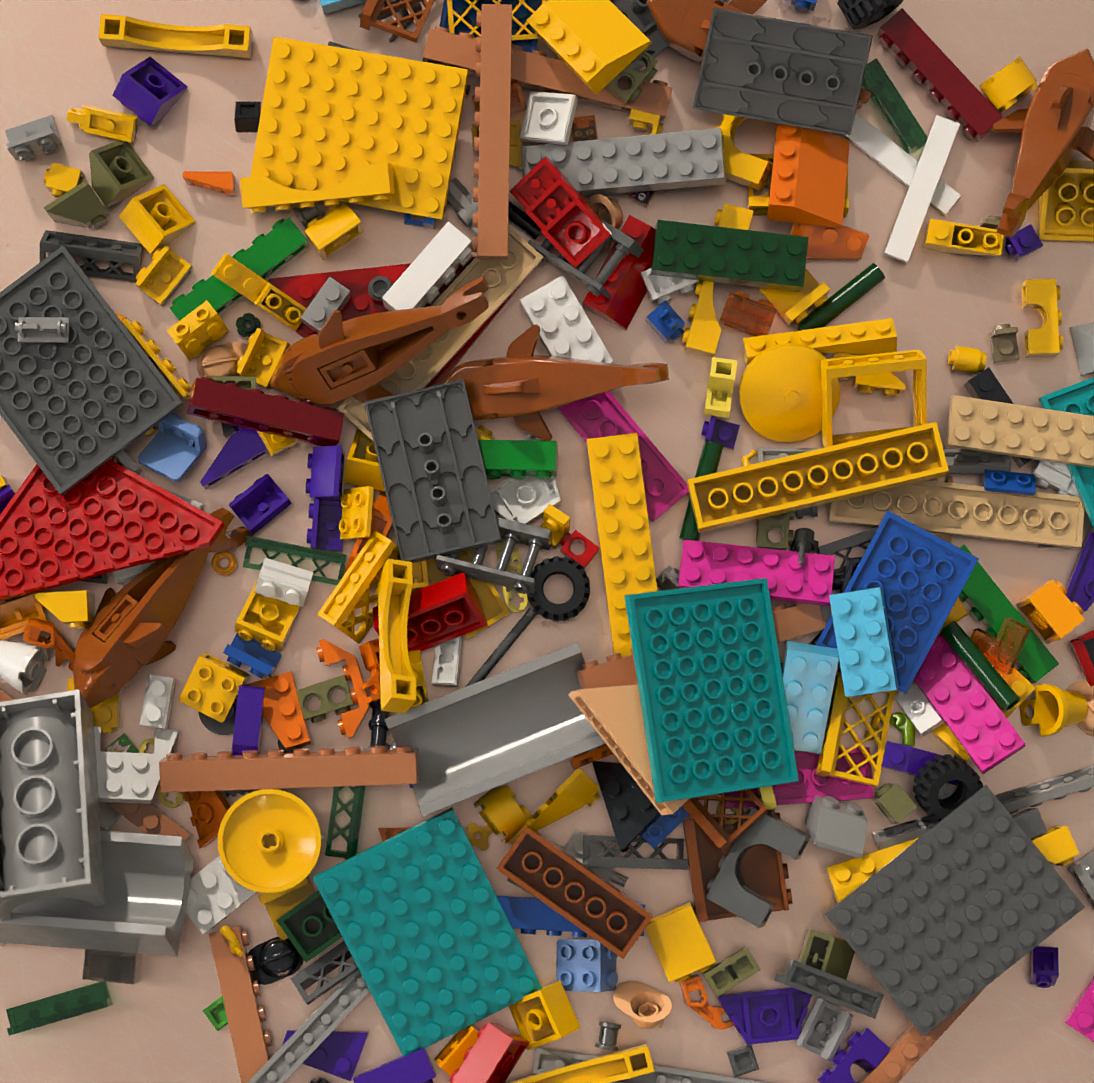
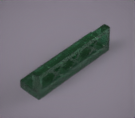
(893, 108)
(296, 551)
(354, 825)
(58, 1007)

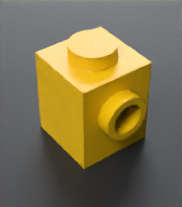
(62, 178)

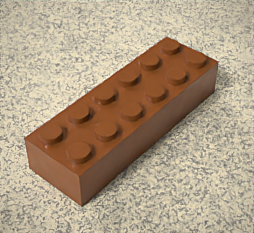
(575, 891)

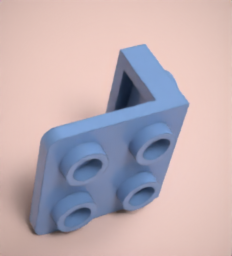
(174, 448)
(586, 966)

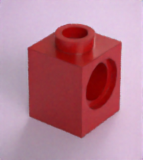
(586, 557)

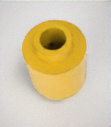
(967, 359)

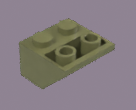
(827, 953)

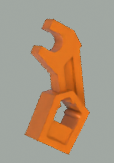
(61, 646)
(371, 659)
(709, 1013)

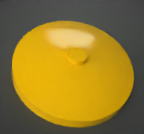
(784, 394)
(269, 841)

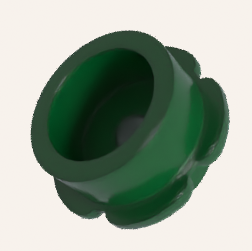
(241, 324)

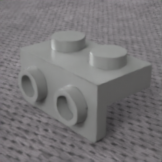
(825, 1029)

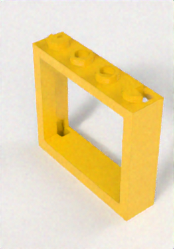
(872, 364)

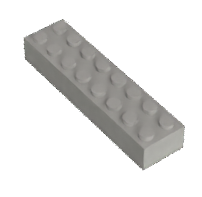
(636, 162)

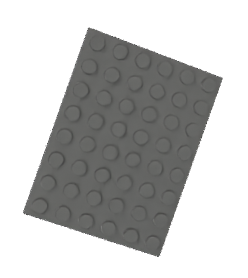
(77, 398)
(954, 910)

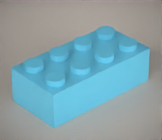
(864, 641)
(808, 688)

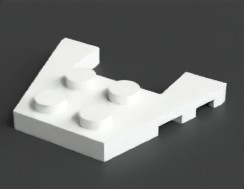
(525, 498)
(131, 776)

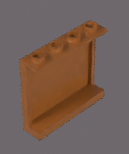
(760, 870)

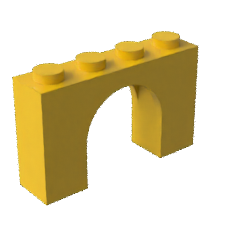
(741, 166)

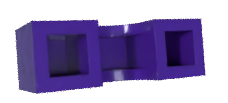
(863, 1050)

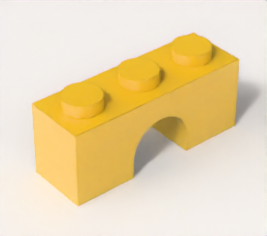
(1043, 296)

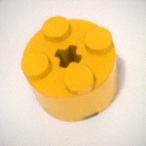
(1008, 83)
(502, 812)

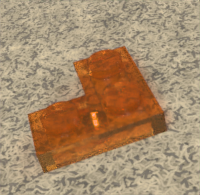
(1004, 649)

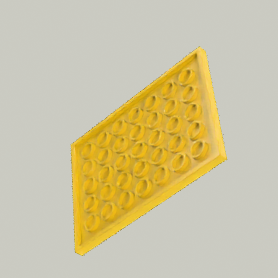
(352, 108)

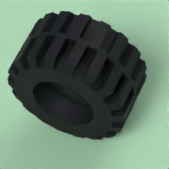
(866, 12)
(580, 593)
(938, 773)

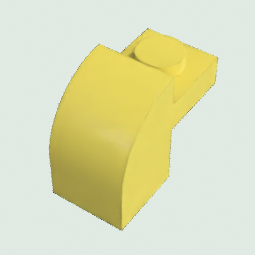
(720, 387)

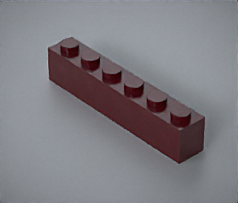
(939, 75)
(265, 412)

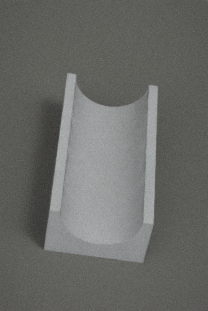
(496, 729)
(49, 802)
(143, 908)

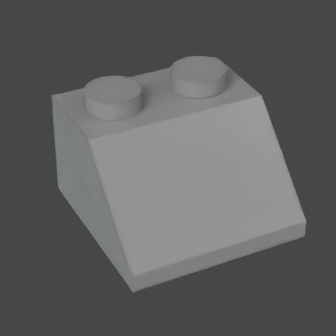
(837, 826)

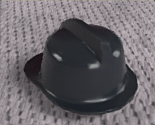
(275, 960)

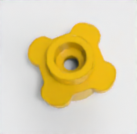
(484, 832)

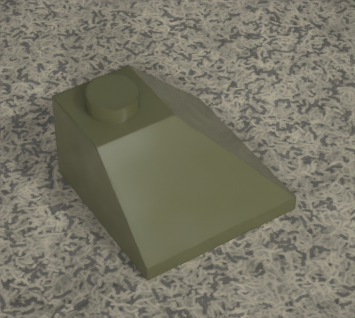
(117, 172)
(78, 208)

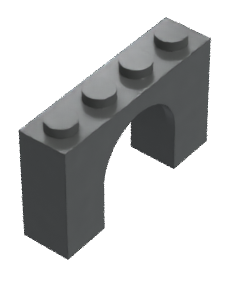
(729, 887)

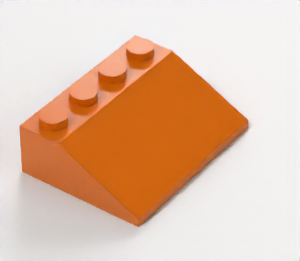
(808, 177)

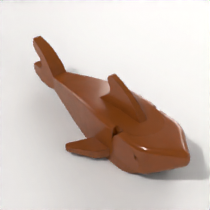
(687, 22)
(1051, 132)
(360, 352)
(530, 383)
(138, 619)

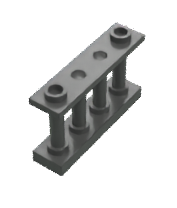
(624, 246)
(512, 533)

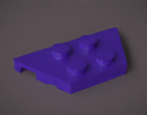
(767, 1014)

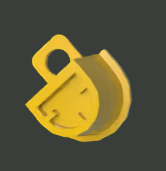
(1054, 709)

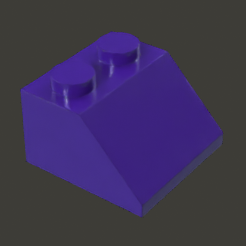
(149, 90)
(326, 473)

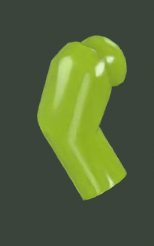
(904, 725)

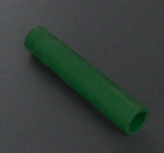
(843, 298)
(707, 465)
(980, 666)

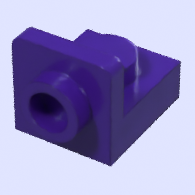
(1022, 243)
(720, 432)
(1044, 966)

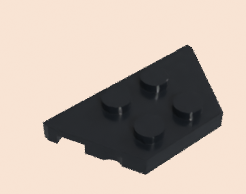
(625, 801)

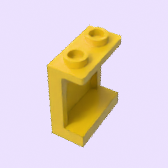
(680, 943)

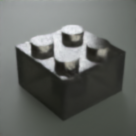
(112, 966)

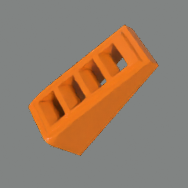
(214, 180)

